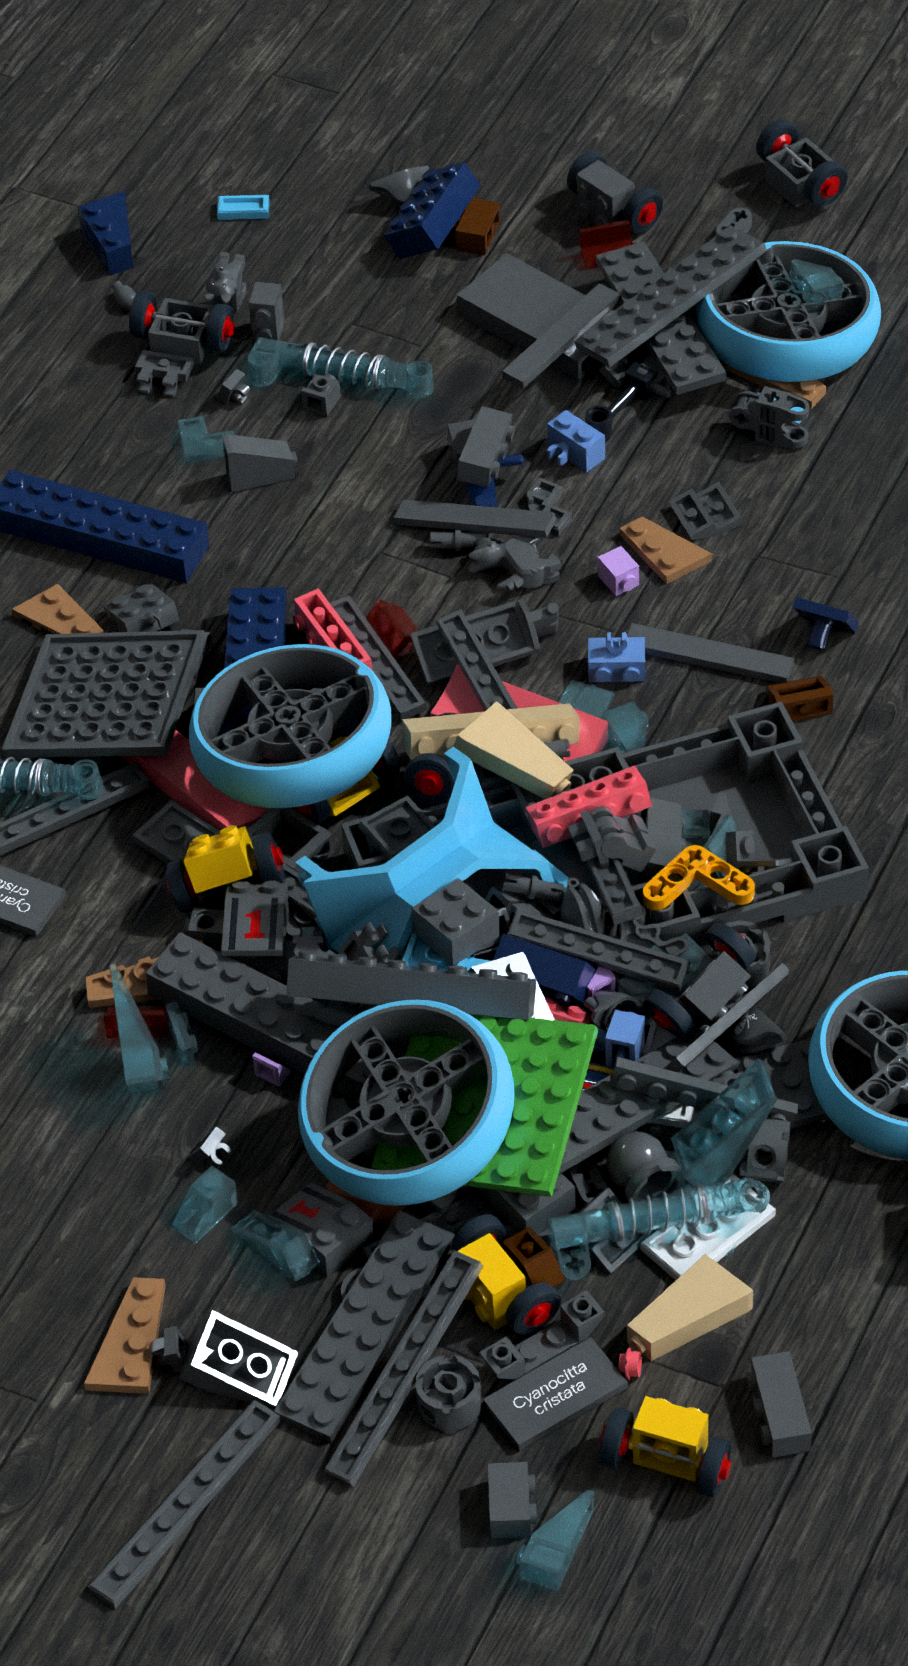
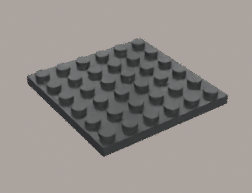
(105, 694)

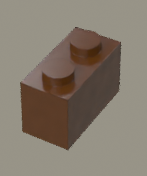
(477, 226)
(534, 1258)

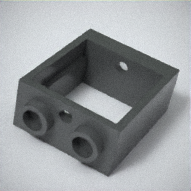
(320, 840)

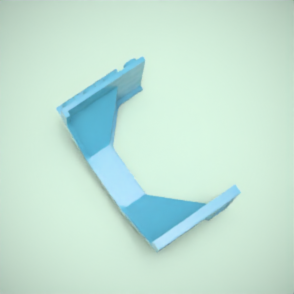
(449, 851)

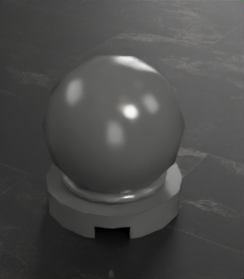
(642, 1167)

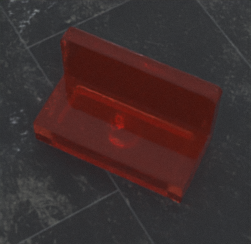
(602, 240)
(391, 626)
(154, 1017)

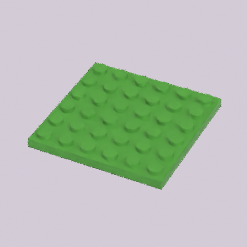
(548, 1077)

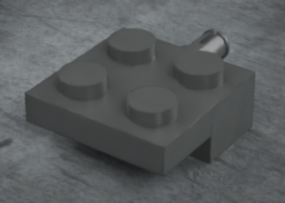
(142, 610)

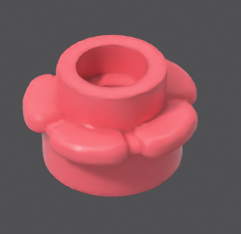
(630, 1363)

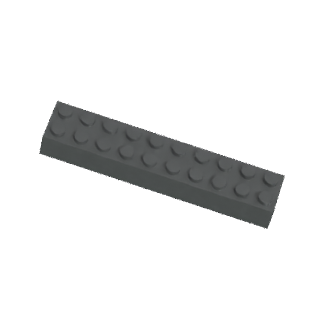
(247, 1007)

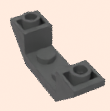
(578, 1320)

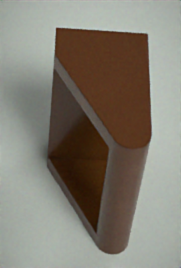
(805, 703)

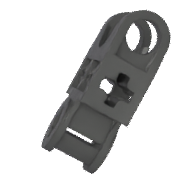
(772, 417)

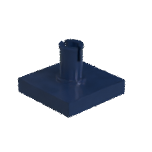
(824, 619)

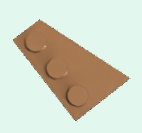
(663, 550)
(56, 613)

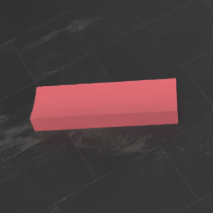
(461, 699)
(183, 782)

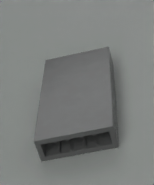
(521, 306)

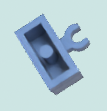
(575, 442)
(616, 659)
(623, 1039)

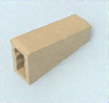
(514, 752)
(689, 1308)

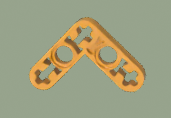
(698, 871)

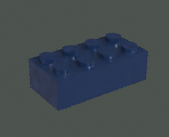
(432, 210)

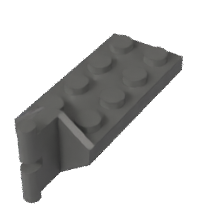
(503, 631)

